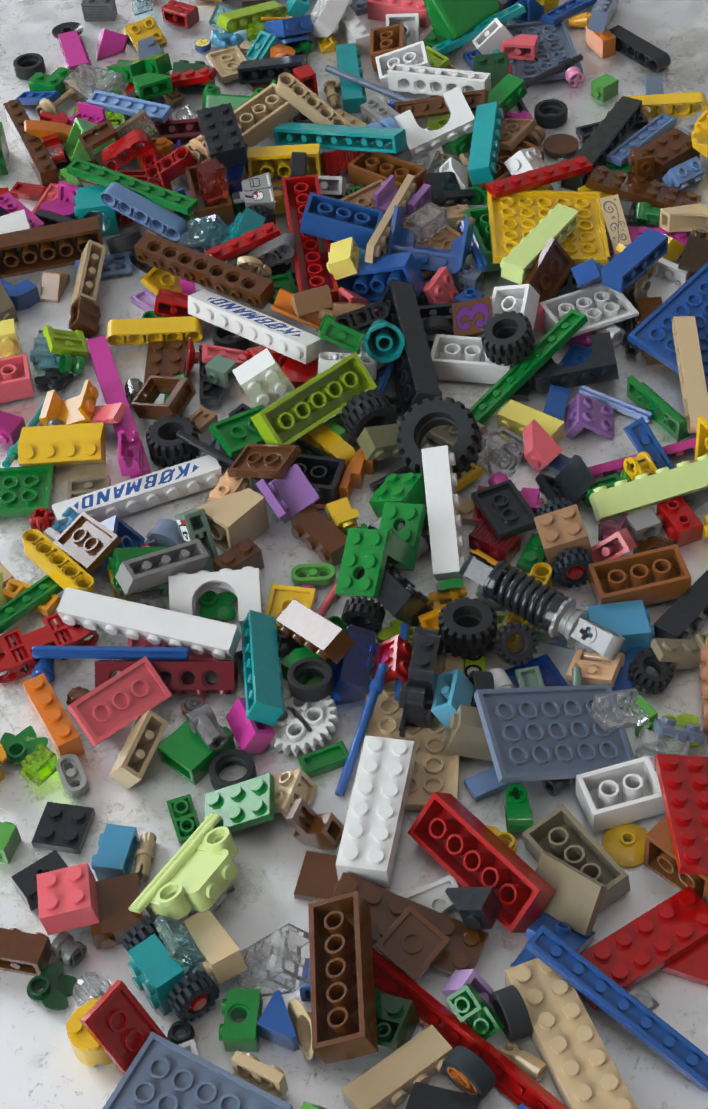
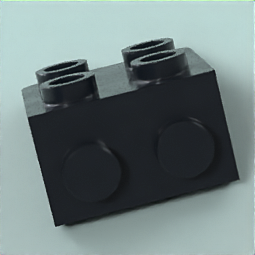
(446, 190)
(569, 484)

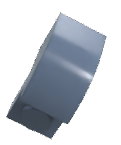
(164, 534)

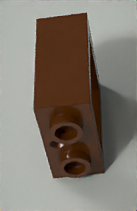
(91, 141)
(180, 392)

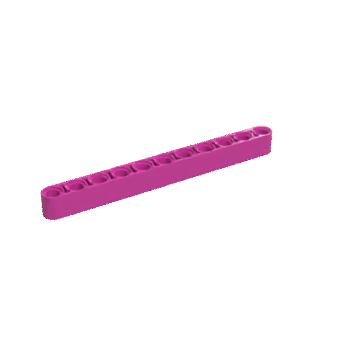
(113, 389)

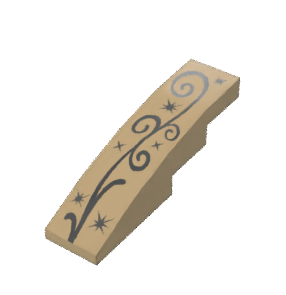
(614, 222)

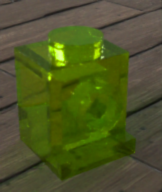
(254, 28)
(39, 765)

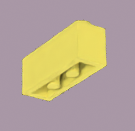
(517, 416)

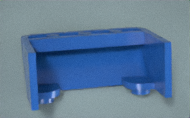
(427, 258)

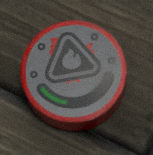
(191, 703)

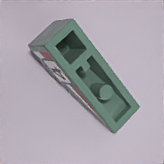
(194, 525)

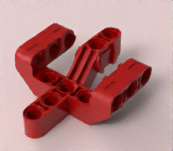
(157, 169)

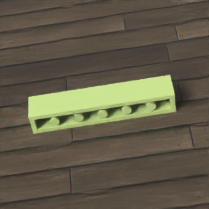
(557, 225)
(650, 489)

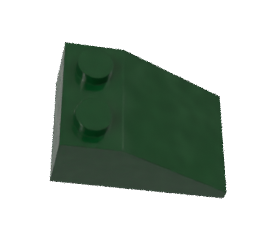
(496, 64)

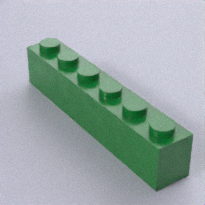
(507, 94)

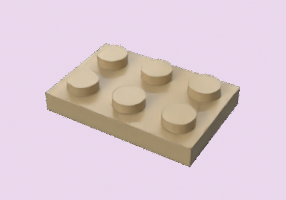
(226, 62)

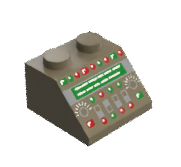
(138, 121)

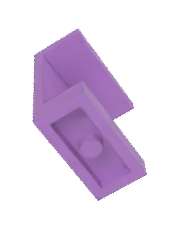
(386, 193)

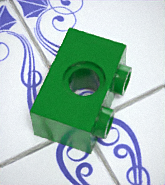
(244, 1034)

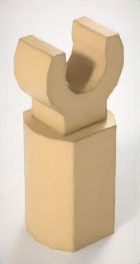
(525, 1061)

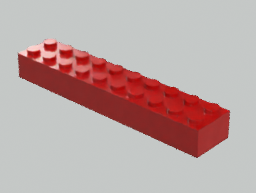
(311, 251)

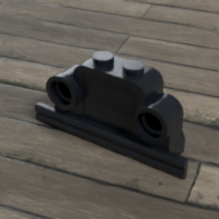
(425, 666)

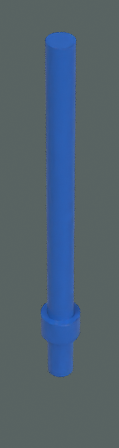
(376, 687)

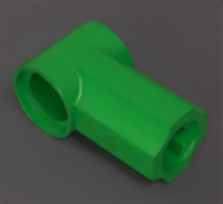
(646, 215)

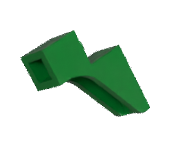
(154, 64)

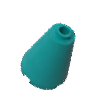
(384, 341)

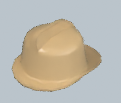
(302, 1025)

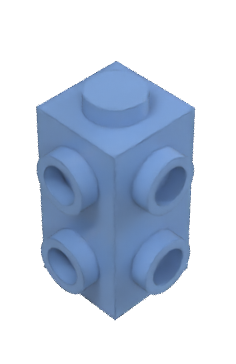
(685, 174)

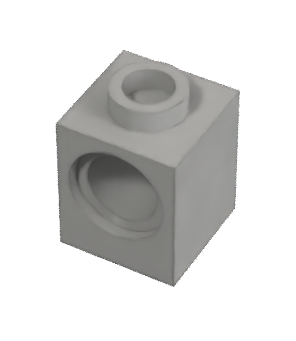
(643, 525)

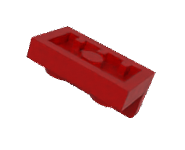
(397, 655)

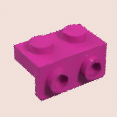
(89, 113)

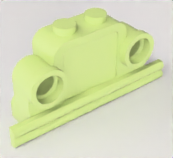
(193, 875)

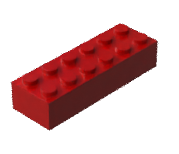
(481, 859)

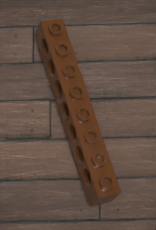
(205, 270)

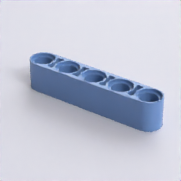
(144, 211)

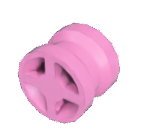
(578, 77)

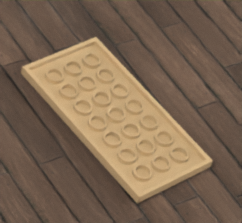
(433, 767)

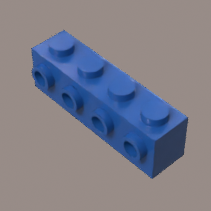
(634, 260)

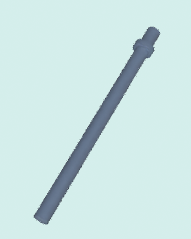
(367, 84)

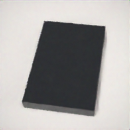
(504, 510)

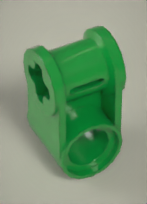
(517, 809)

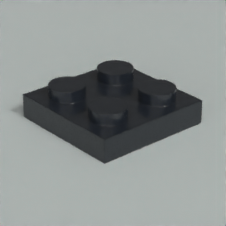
(63, 828)

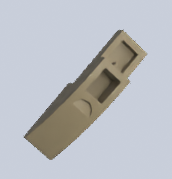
(681, 652)

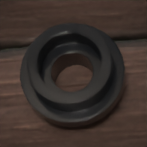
(178, 1028)

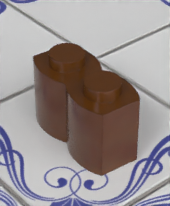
(85, 317)

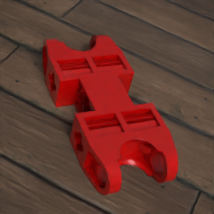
(49, 635)

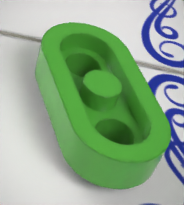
(313, 574)

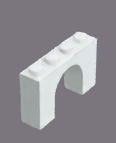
(459, 124)
(244, 584)

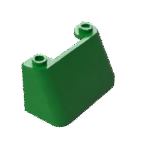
(456, 17)

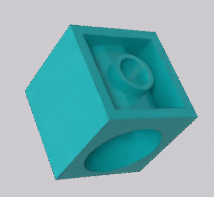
(89, 200)

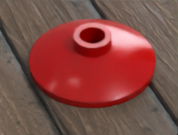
(192, 357)

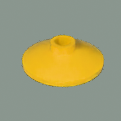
(625, 853)

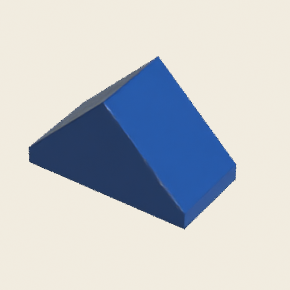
(276, 1024)

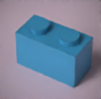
(115, 851)

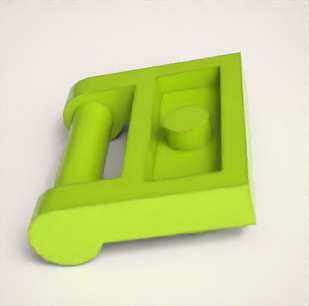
(66, 341)

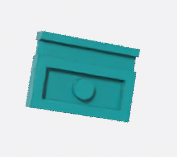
(261, 46)

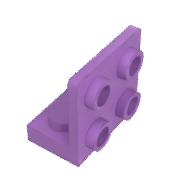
(591, 414)
(289, 494)

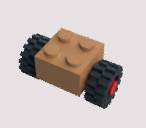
(564, 541)

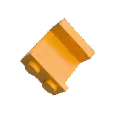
(73, 410)

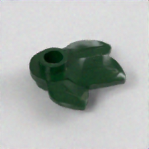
(56, 987)

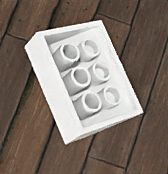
(326, 17)
(598, 302)

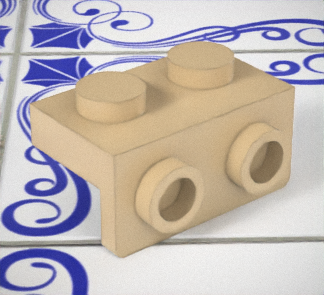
(259, 1074)

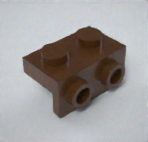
(641, 165)

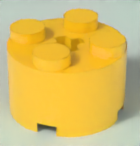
(82, 1042)

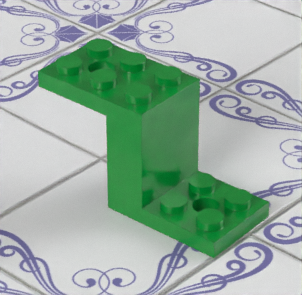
(373, 548)

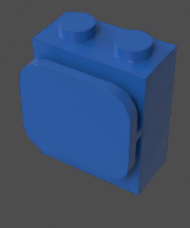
(290, 29)

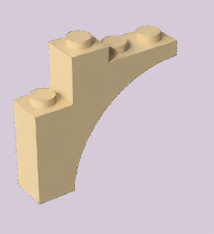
(684, 218)

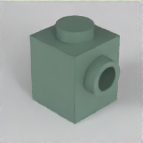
(220, 371)

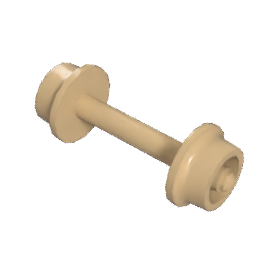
(46, 105)

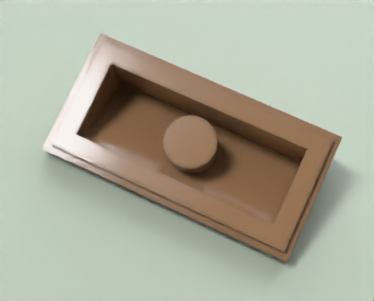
(311, 301)

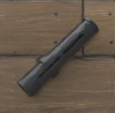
(629, 325)

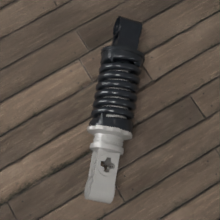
(539, 604)

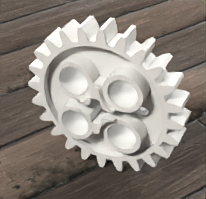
(291, 733)

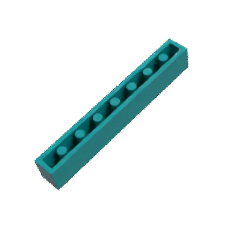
(341, 137)

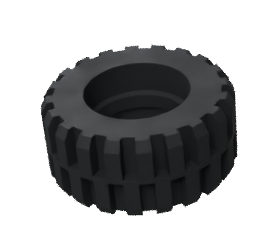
(433, 414)

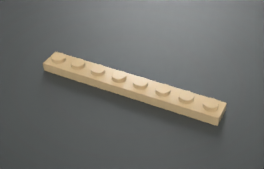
(383, 229)

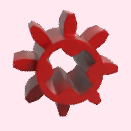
(41, 519)

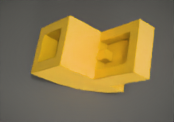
(341, 514)

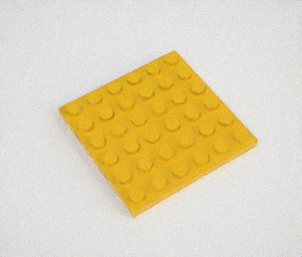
(518, 213)

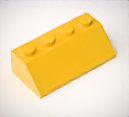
(62, 445)

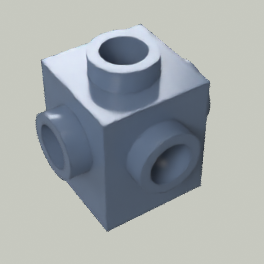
(468, 277)

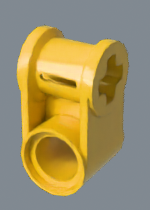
(639, 467)

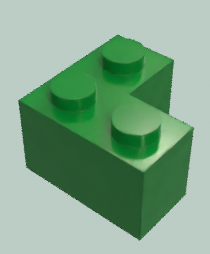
(51, 82)

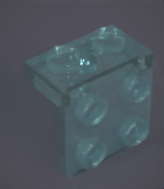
(204, 232)

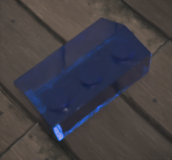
(356, 666)

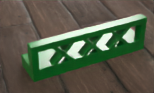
(662, 412)

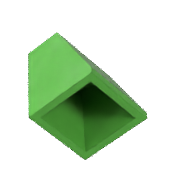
(74, 147)

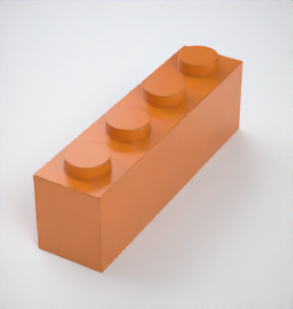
(53, 716)

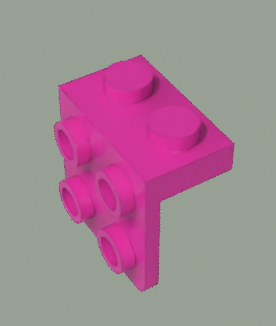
(65, 203)

